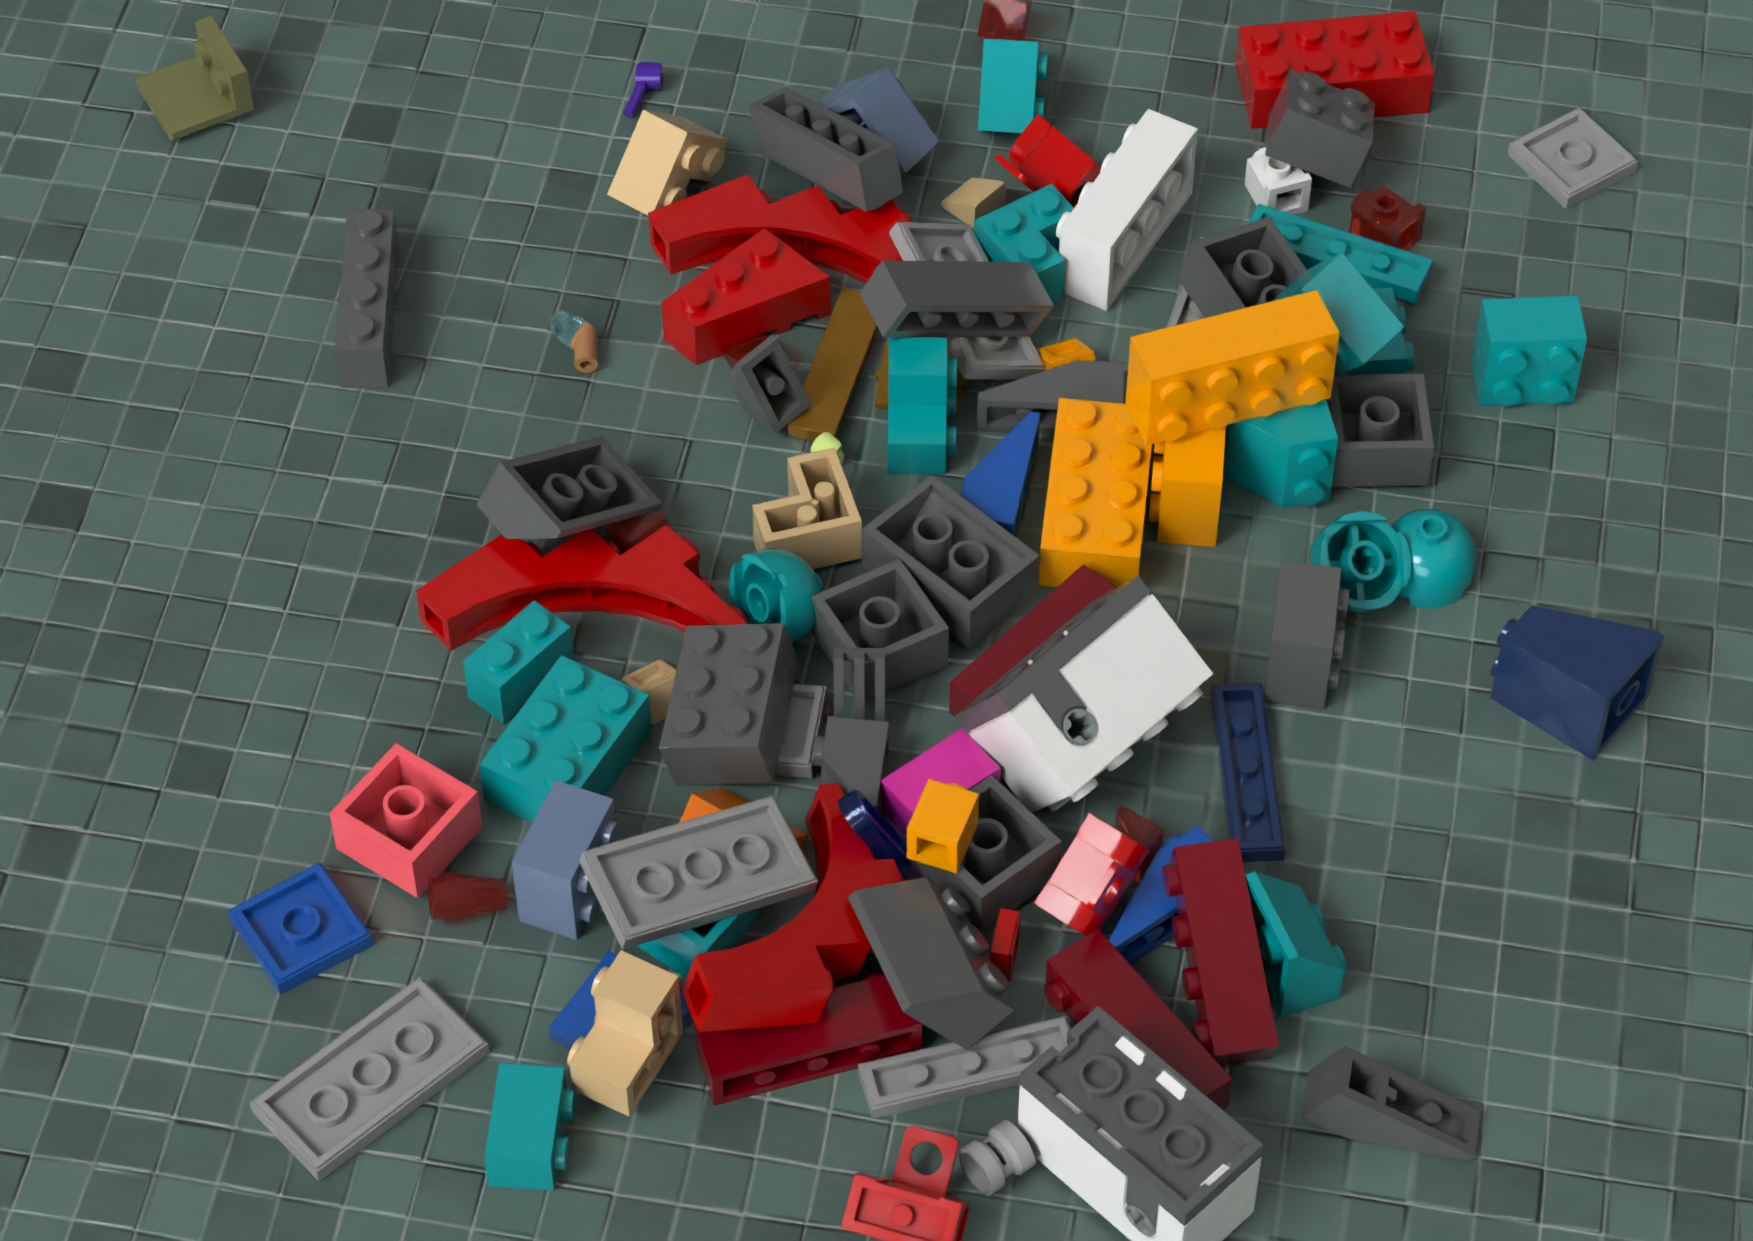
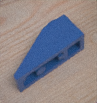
(1003, 477)
(1150, 912)

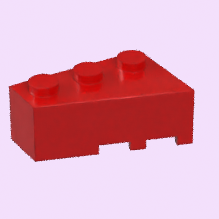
(742, 296)

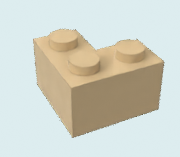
(663, 159)
(817, 517)
(632, 1033)

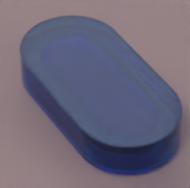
(874, 828)

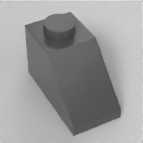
(769, 386)
(854, 755)

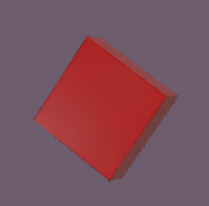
(1006, 941)

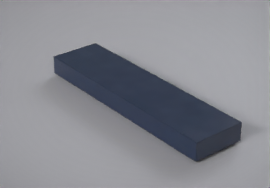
(1247, 771)

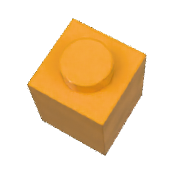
(942, 825)

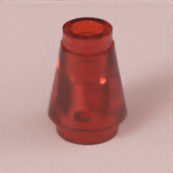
(464, 896)

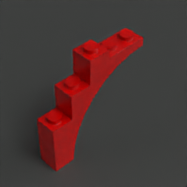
(724, 217)
(584, 574)
(793, 969)

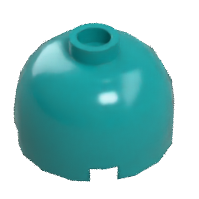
(1357, 547)
(1441, 557)
(776, 588)

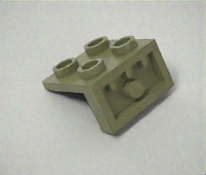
(201, 88)

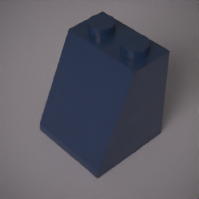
(1574, 674)

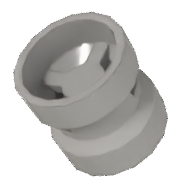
(996, 1157)

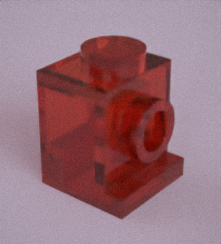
(1387, 218)

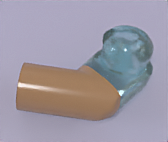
(578, 336)

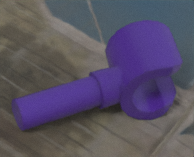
(647, 77)

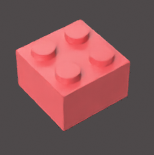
(406, 820)

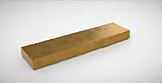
(836, 367)

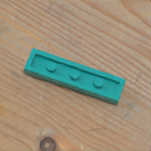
(1377, 262)

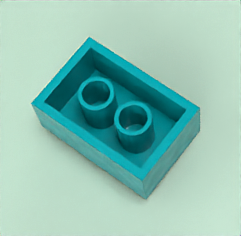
(571, 731)

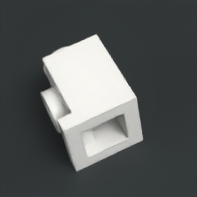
(1269, 177)

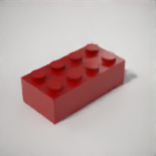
(1365, 53)

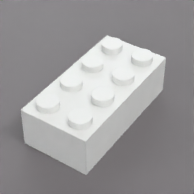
(1126, 208)

